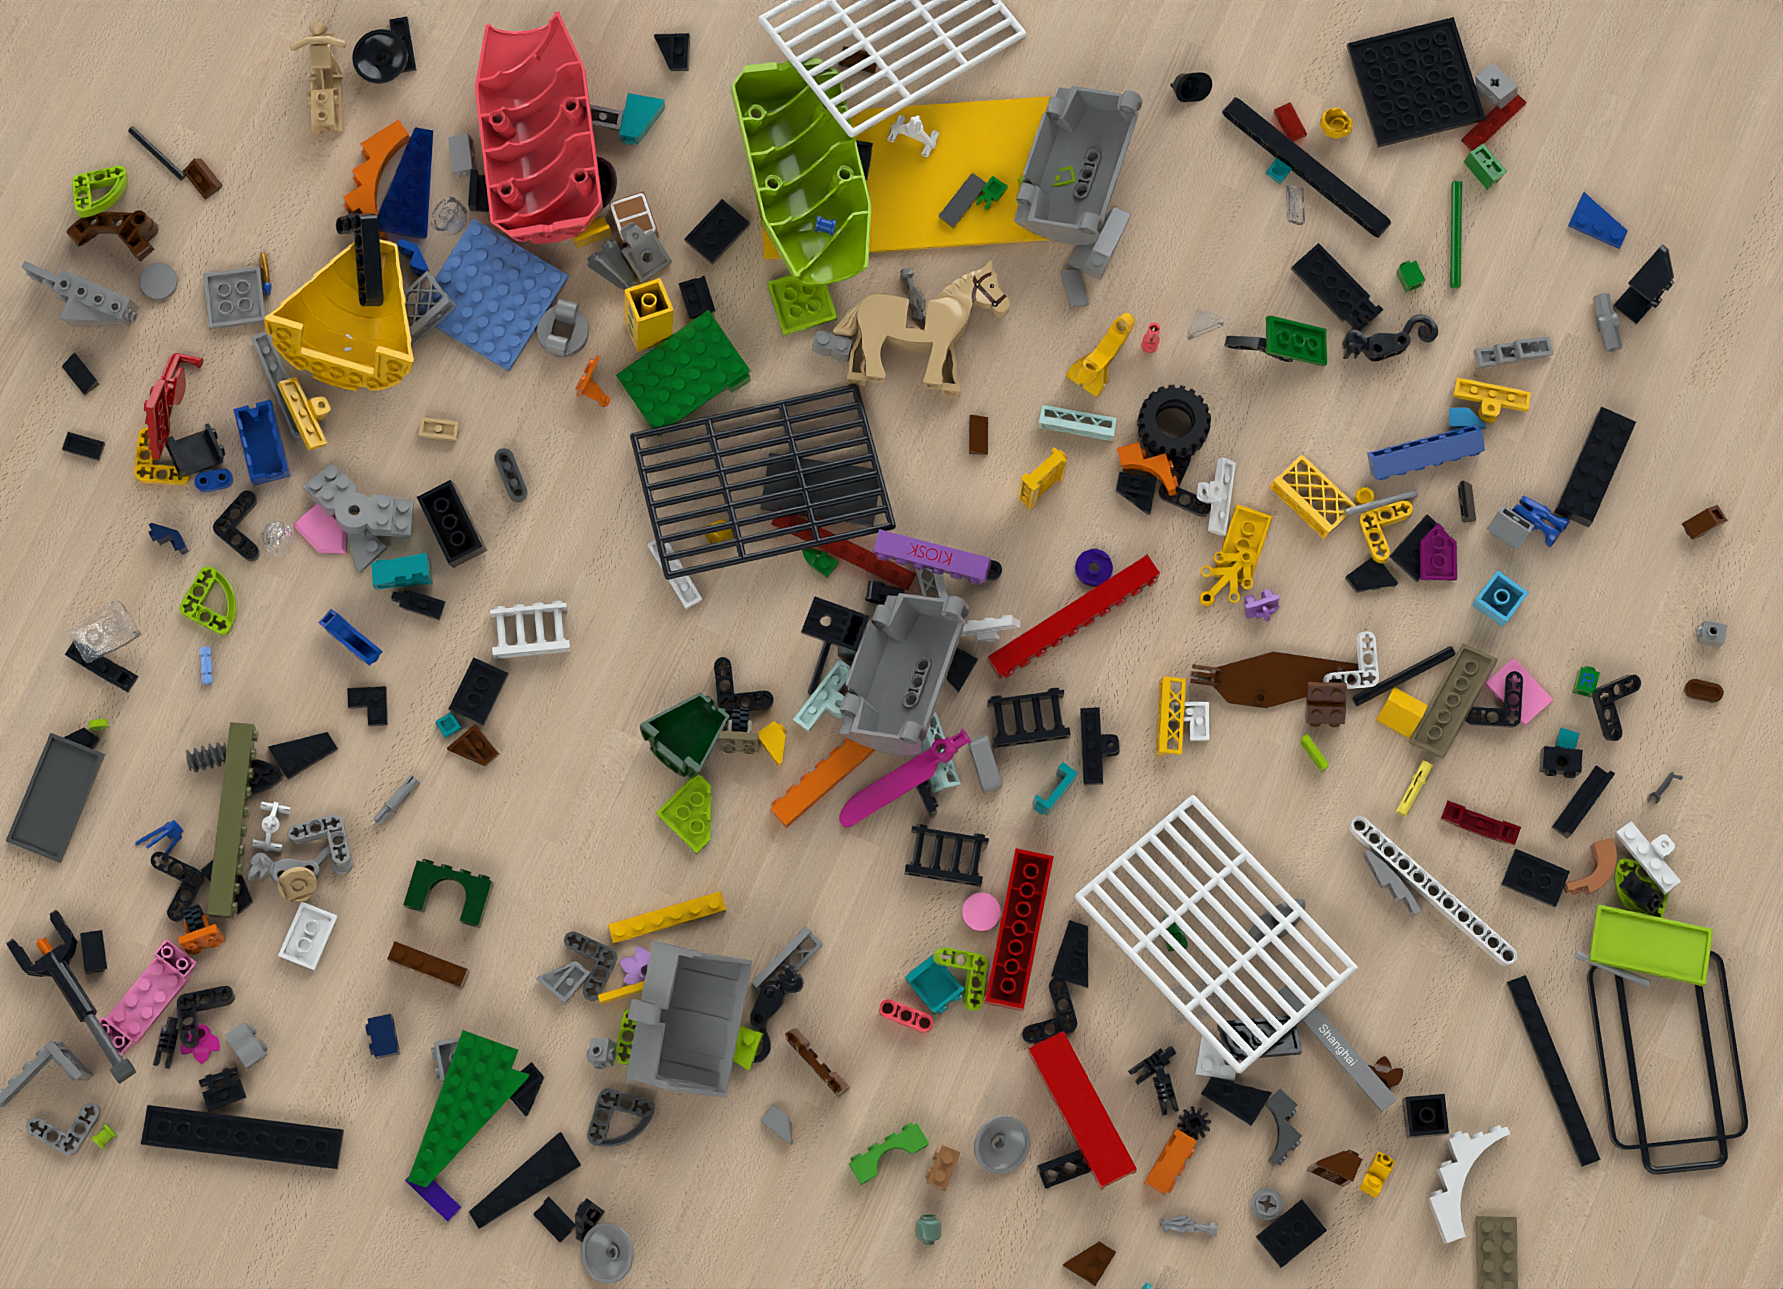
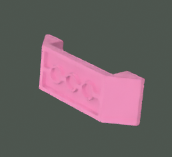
(148, 997)

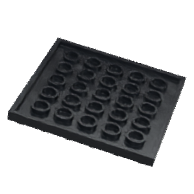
(1415, 82)

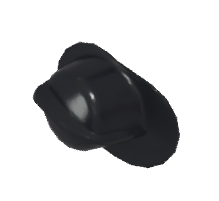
(1192, 86)

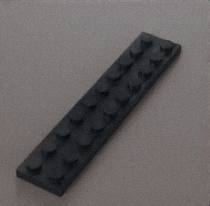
(242, 1137)

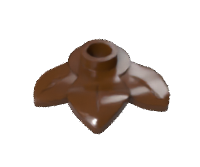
(1386, 1074)

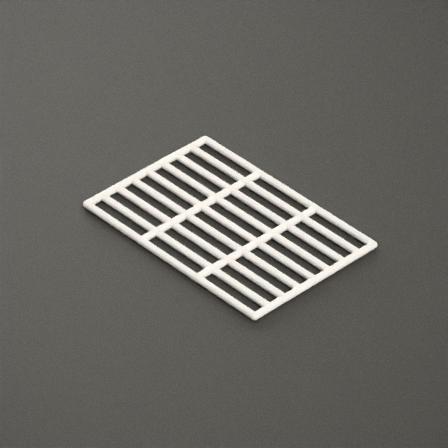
(886, 71)
(1242, 960)

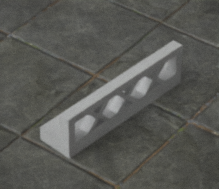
(785, 955)

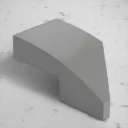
(778, 1123)

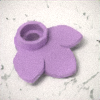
(635, 966)

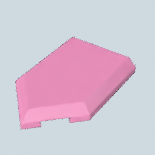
(322, 531)

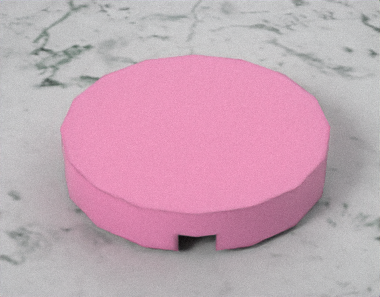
(981, 912)

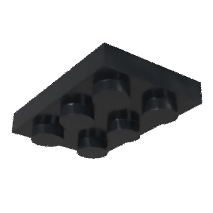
(717, 231)
(478, 691)
(1535, 878)
(1291, 1233)

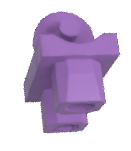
(1262, 607)

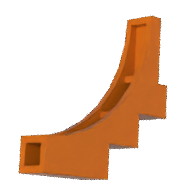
(377, 152)

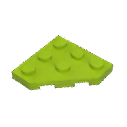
(690, 813)

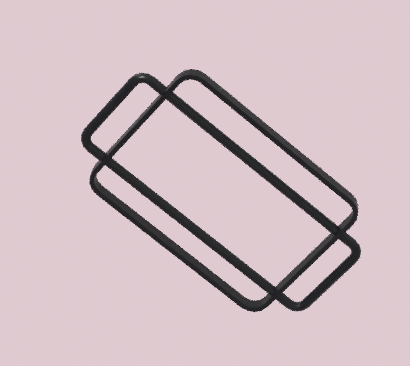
(1643, 1145)

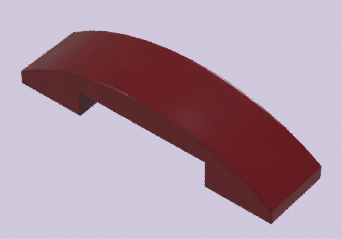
(1480, 824)

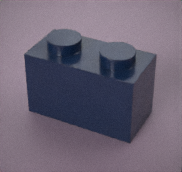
(383, 1036)

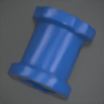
(825, 225)

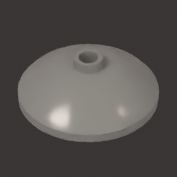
(1008, 1151)
(599, 1254)

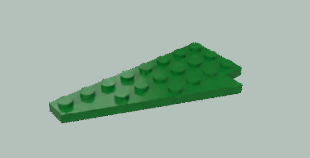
(472, 1092)

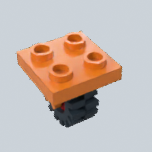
(199, 931)

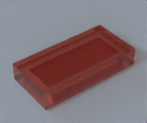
(1290, 122)

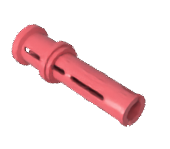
(1151, 336)

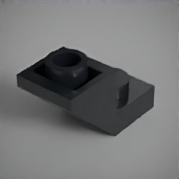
(1642, 895)

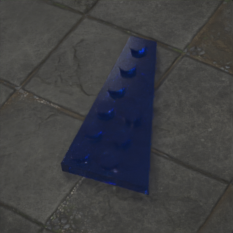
(407, 198)

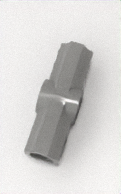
(1607, 322)

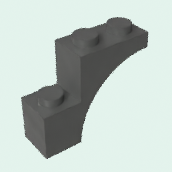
(1288, 1138)

